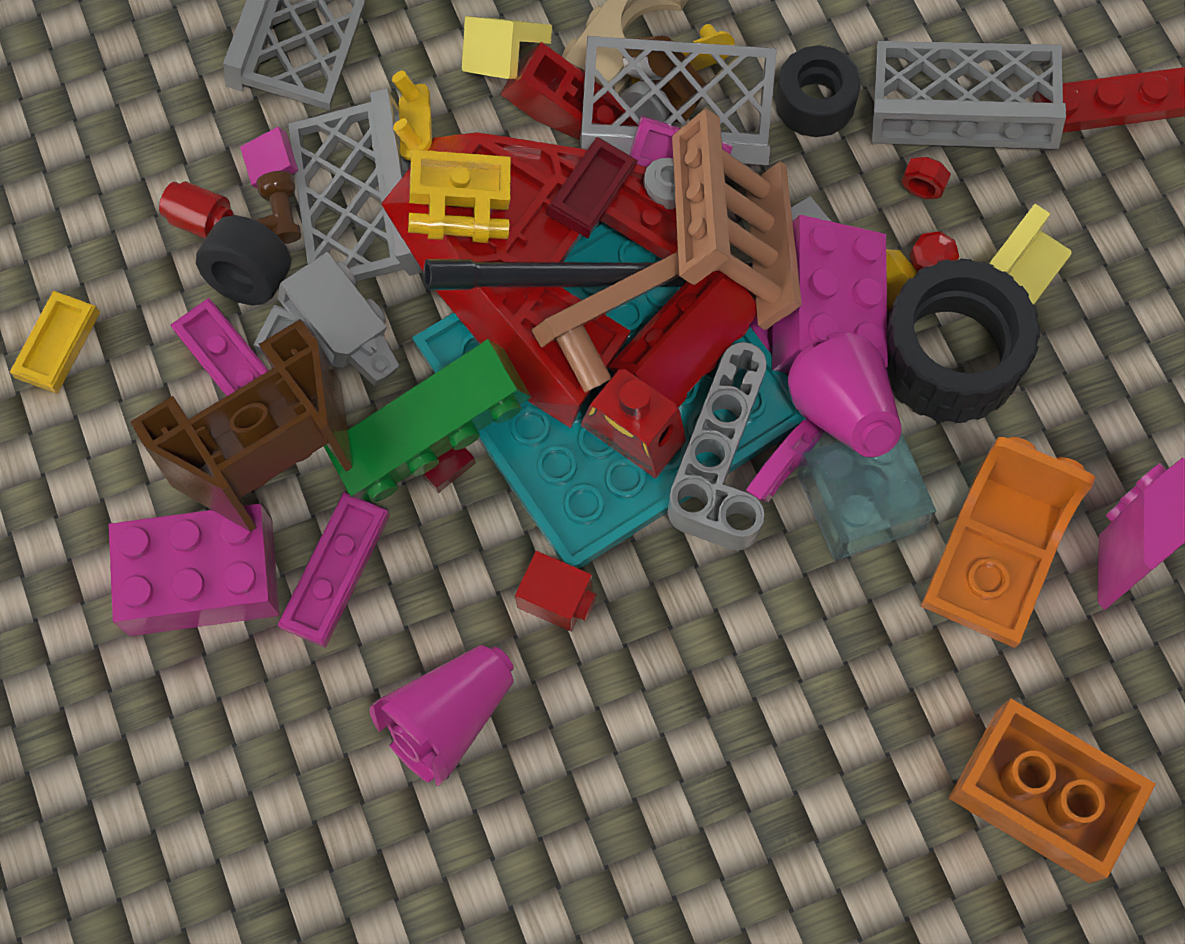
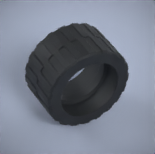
(988, 298)

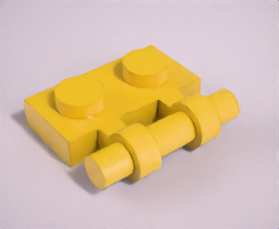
(463, 182)

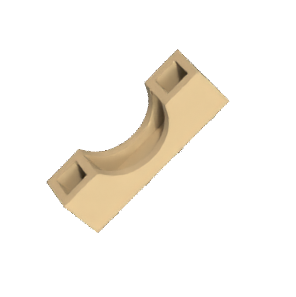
(612, 21)

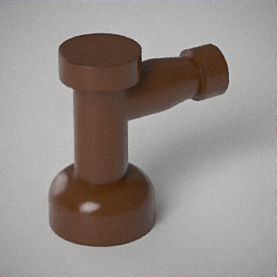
(277, 188)

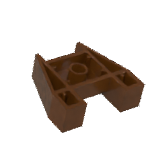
(254, 429)

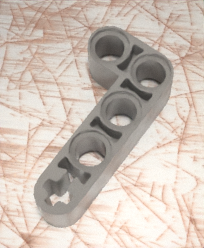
(722, 440)

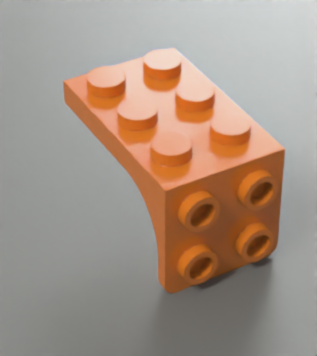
(1006, 539)

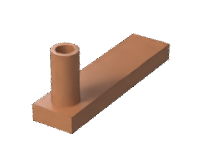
(569, 328)

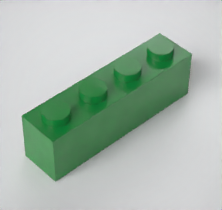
(430, 421)

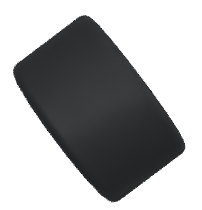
(822, 67)
(243, 260)

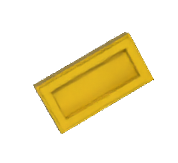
(55, 342)

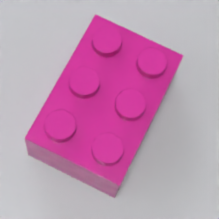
(839, 289)
(191, 571)

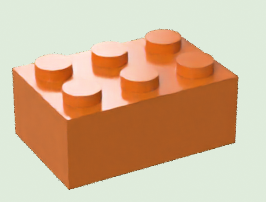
(1052, 791)

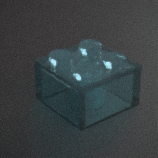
(864, 498)

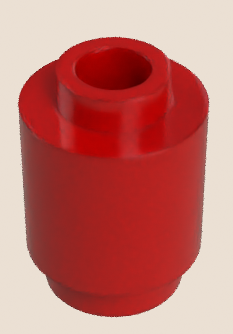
(193, 207)

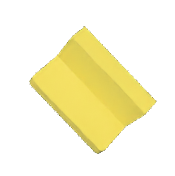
(494, 43)
(1031, 254)

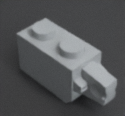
(339, 317)

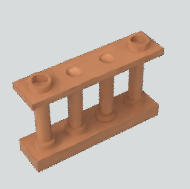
(707, 232)

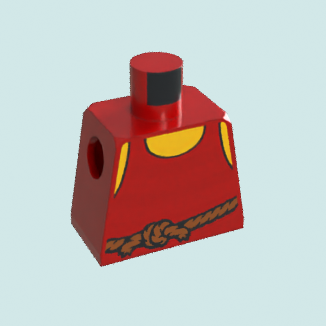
(633, 419)

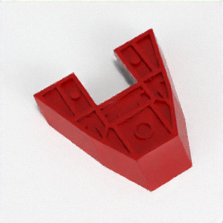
(511, 313)

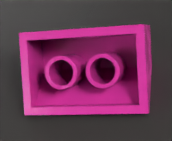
(1142, 531)

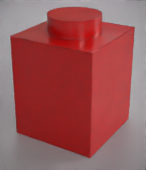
(556, 592)

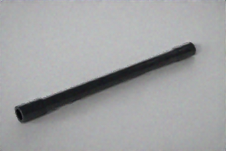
(468, 274)

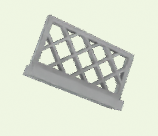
(254, 31)
(967, 119)
(747, 147)
(390, 168)

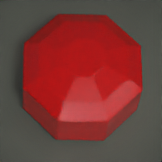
(926, 178)
(933, 248)

